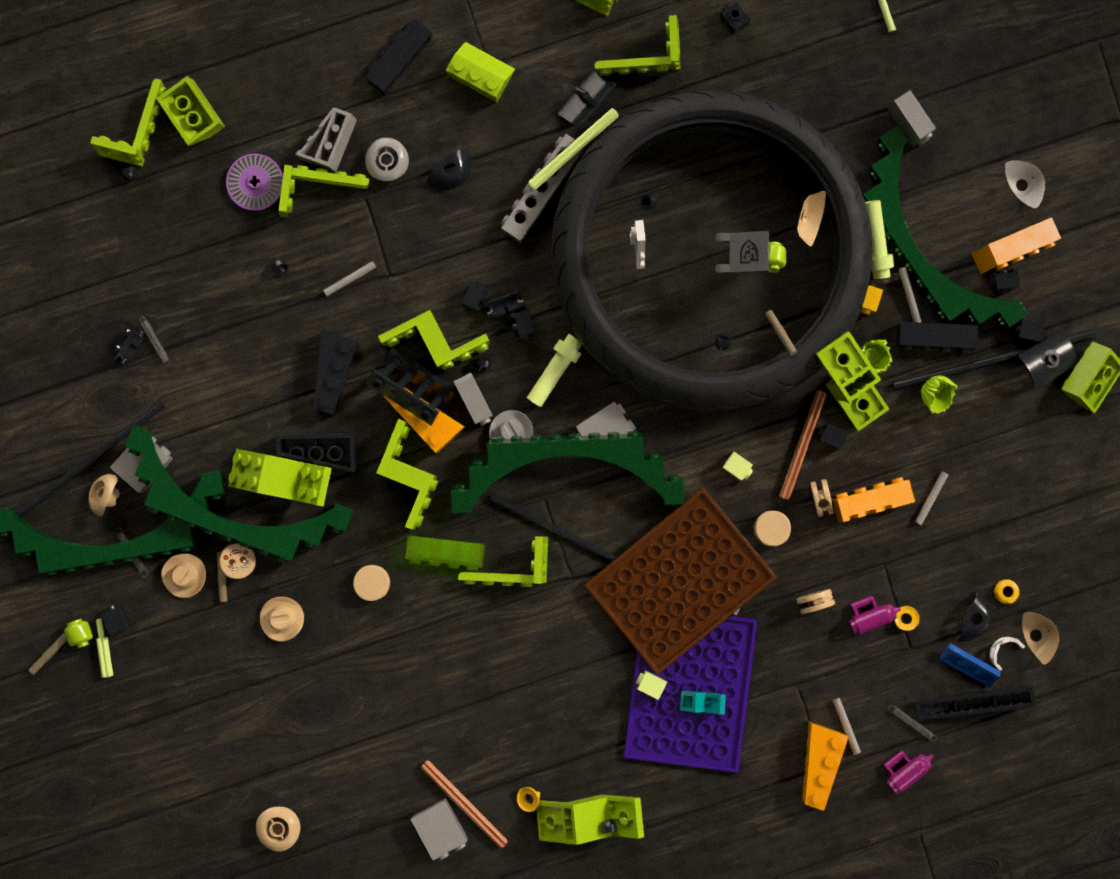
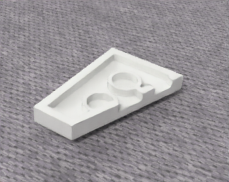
(637, 238)

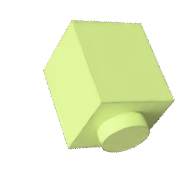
(738, 467)
(651, 684)

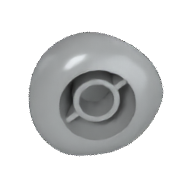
(386, 159)
(511, 424)

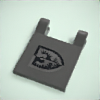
(747, 252)

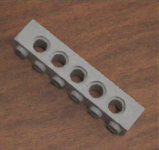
(519, 231)

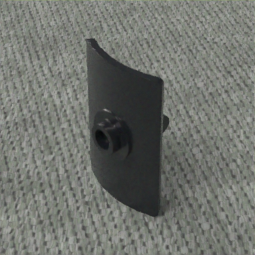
(586, 99)
(1049, 359)

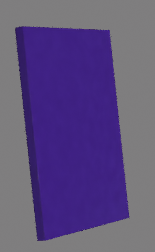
(702, 739)

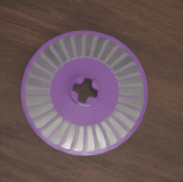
(244, 171)

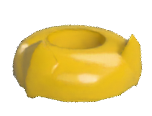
(998, 591)
(914, 615)
(522, 802)

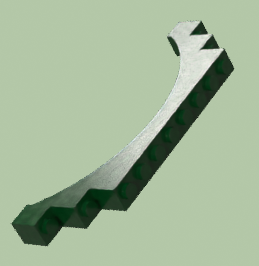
(940, 291)
(616, 448)
(169, 498)
(57, 554)

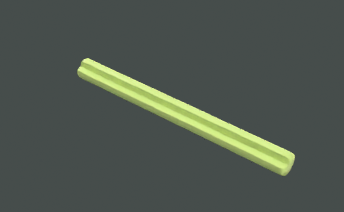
(573, 149)

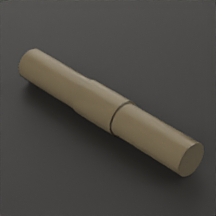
(781, 332)
(222, 582)
(48, 654)

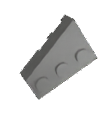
(329, 141)

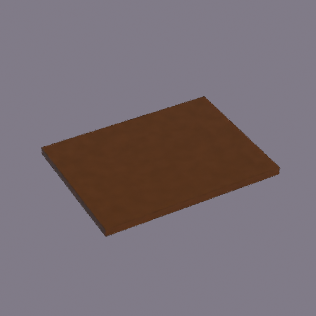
(680, 581)

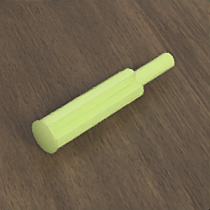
(103, 651)

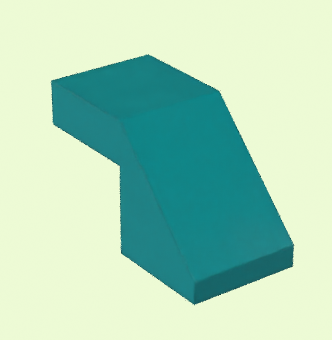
(702, 702)

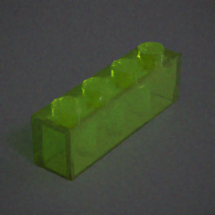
(445, 551)

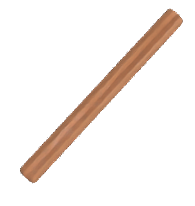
(802, 445)
(464, 804)

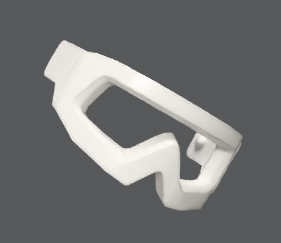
(996, 645)

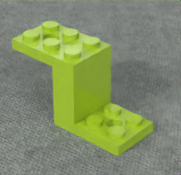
(434, 340)
(852, 381)
(407, 474)
(279, 477)
(583, 819)

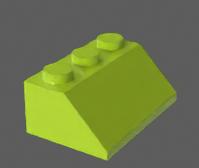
(480, 71)
(190, 111)
(1093, 377)

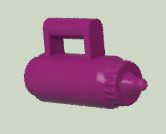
(873, 618)
(909, 772)

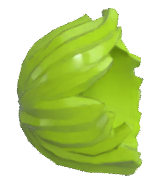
(877, 354)
(938, 393)

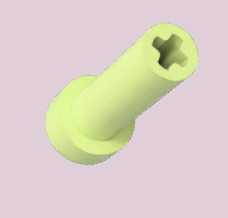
(880, 259)
(566, 352)

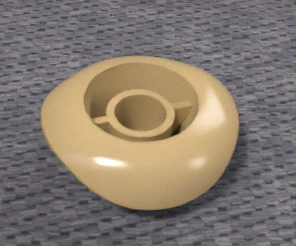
(103, 494)
(183, 575)
(281, 618)
(278, 828)

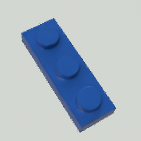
(970, 665)

